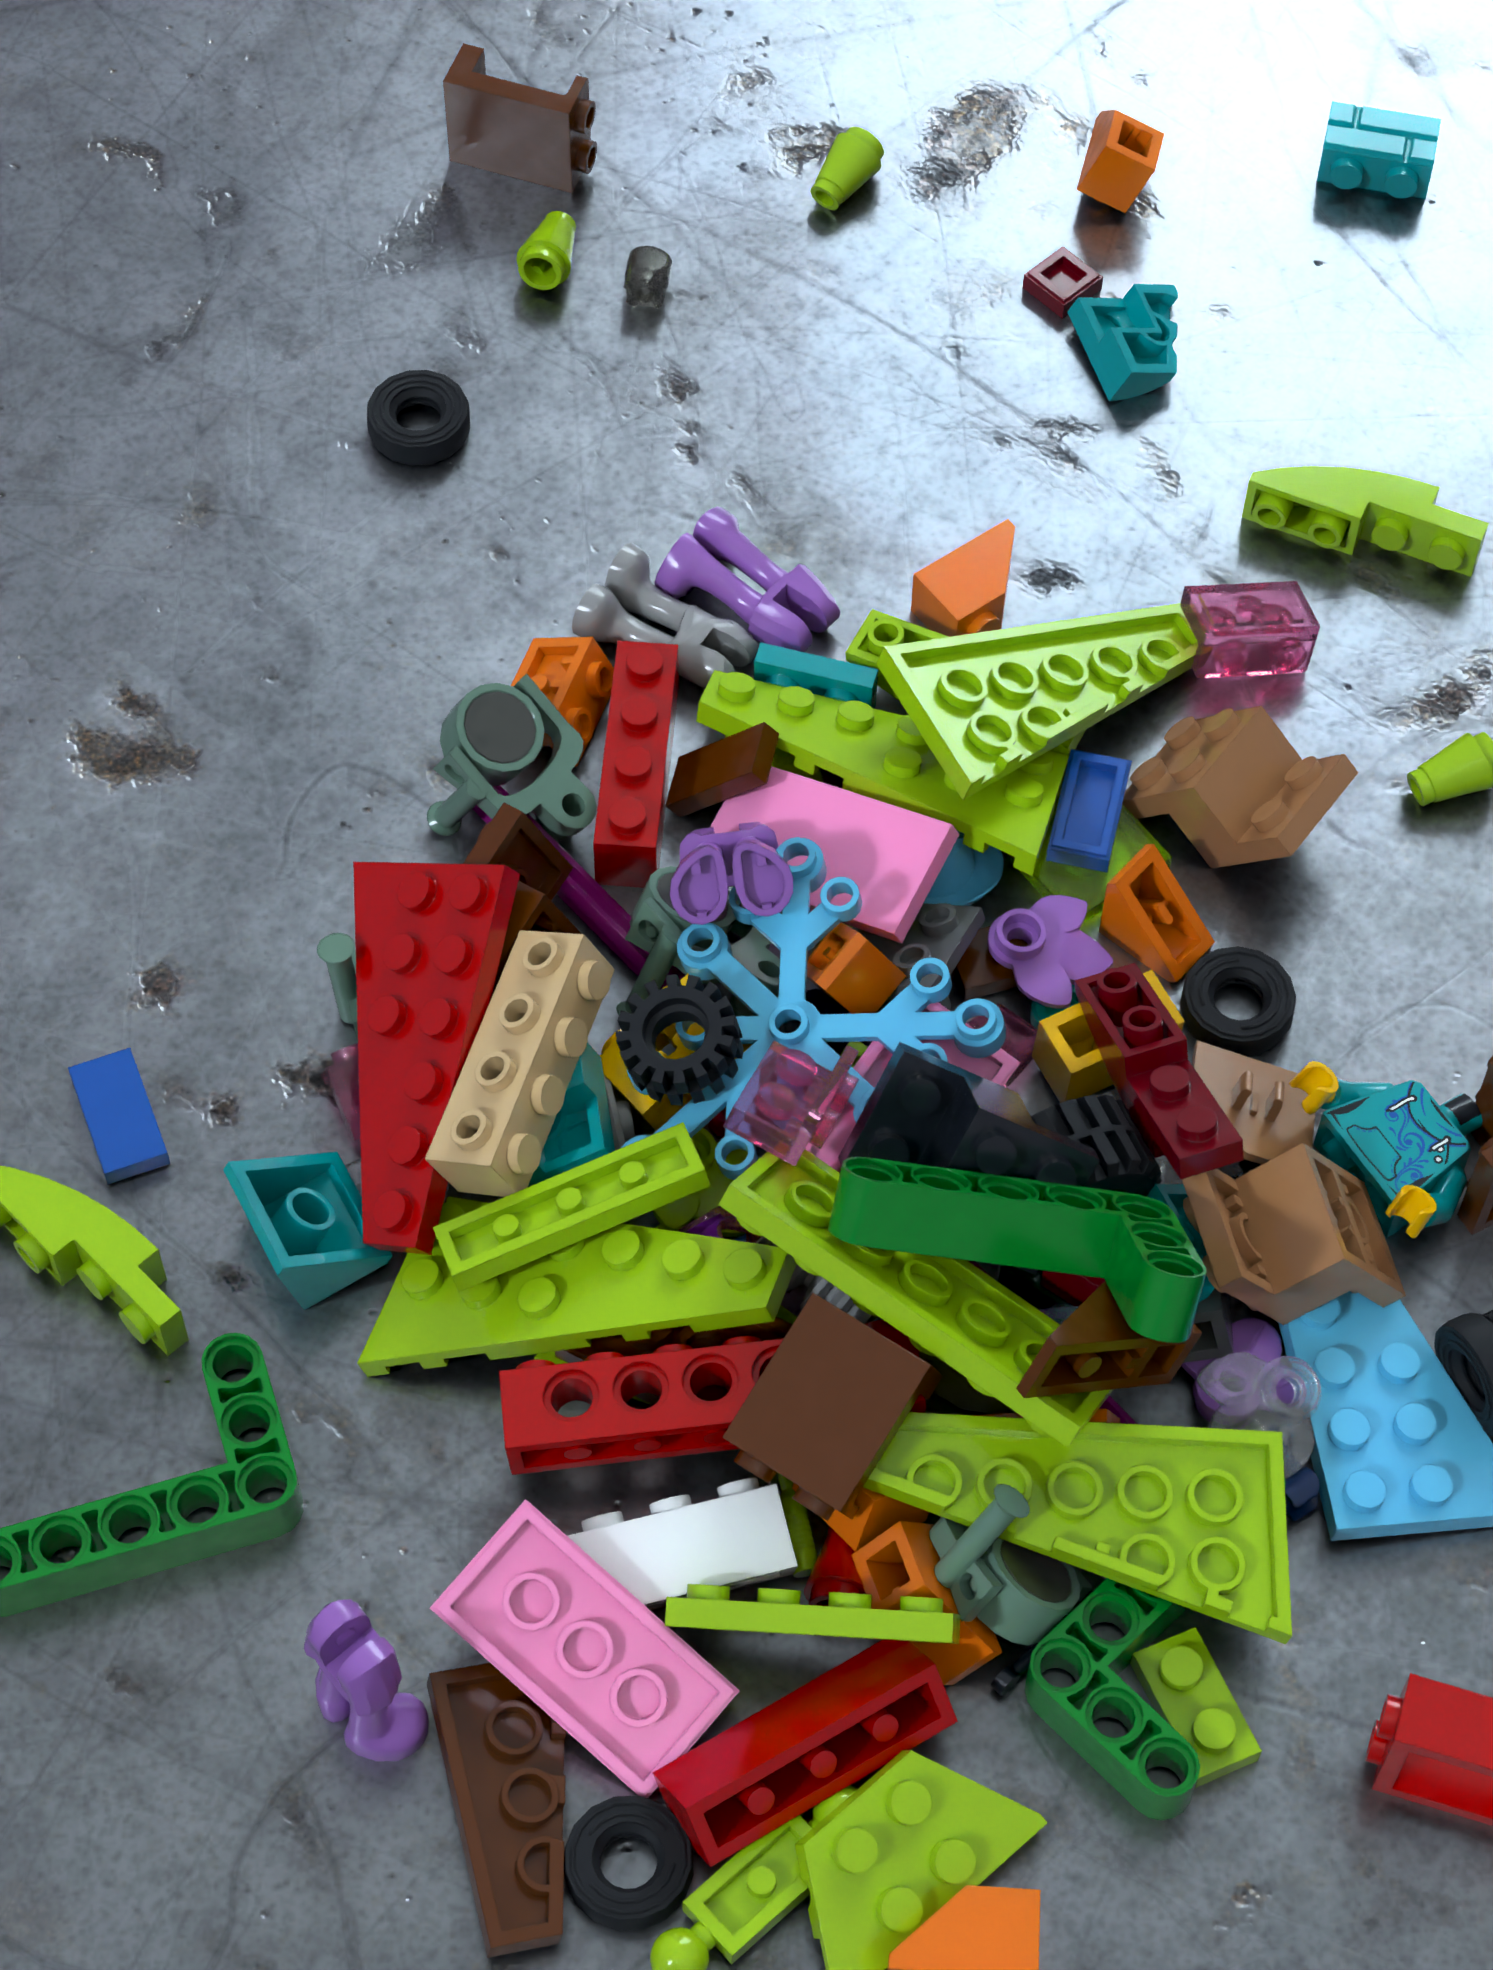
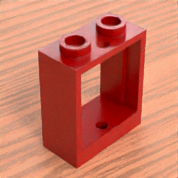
(1436, 1748)

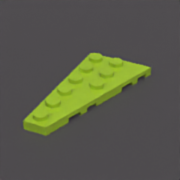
(1022, 690)
(890, 762)

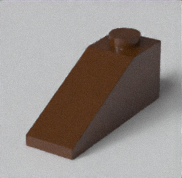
(1101, 1352)

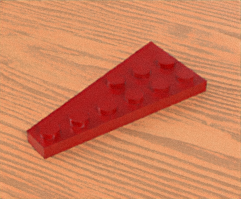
(423, 983)

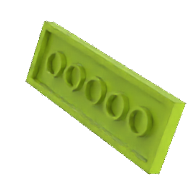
(933, 1300)

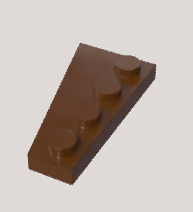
(507, 1801)

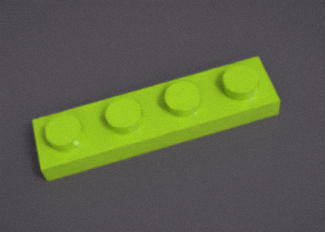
(571, 1206)
(845, 1616)

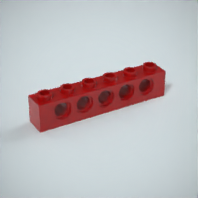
(615, 1432)

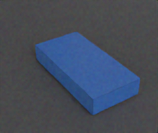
(1088, 810)
(119, 1115)

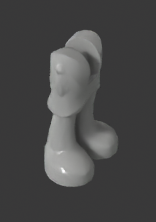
(702, 639)

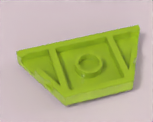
(901, 1855)

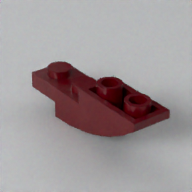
(1153, 1073)

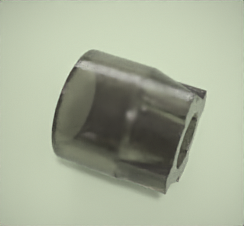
(647, 276)

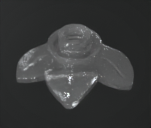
(1249, 1400)

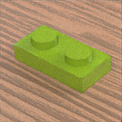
(1197, 1703)

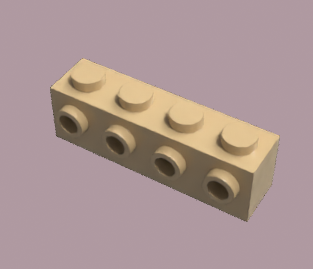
(520, 1063)

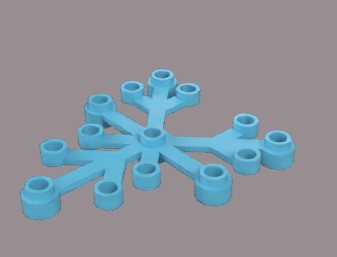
(794, 935)

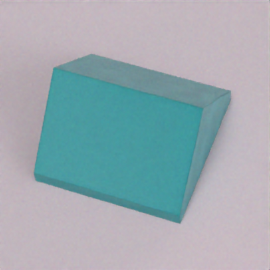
(306, 1221)

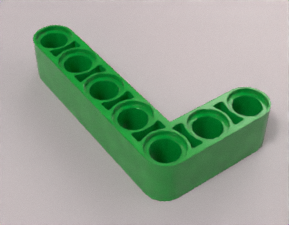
(1032, 1226)
(167, 1504)
(1103, 1693)

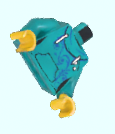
(1395, 1143)

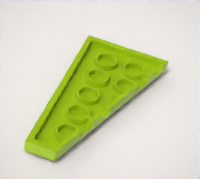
(596, 1288)
(1140, 1504)

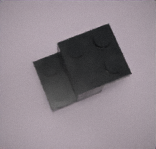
(960, 1121)

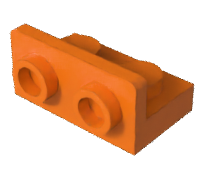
(574, 679)

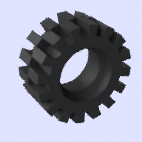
(668, 1007)

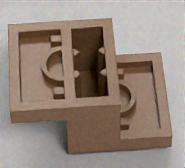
(1237, 787)
(1291, 1235)

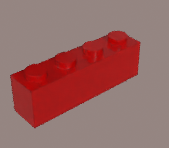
(636, 763)
(805, 1747)

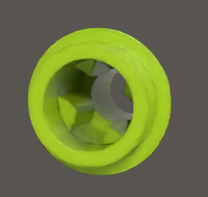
(848, 166)
(547, 253)
(1455, 770)

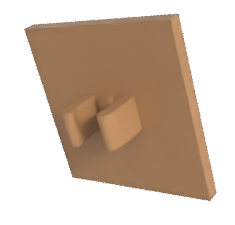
(1256, 1101)

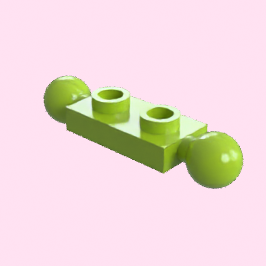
(742, 1897)

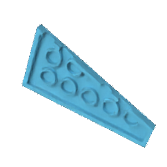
(1391, 1427)

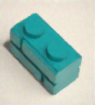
(1379, 150)

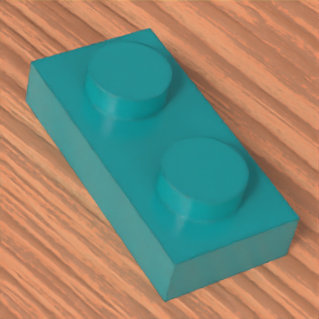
(816, 673)

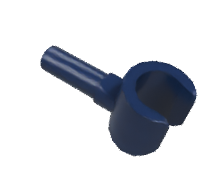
(1301, 1493)

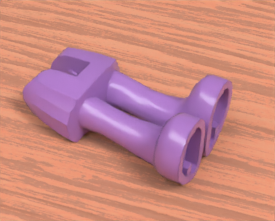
(791, 599)
(728, 859)
(361, 1682)

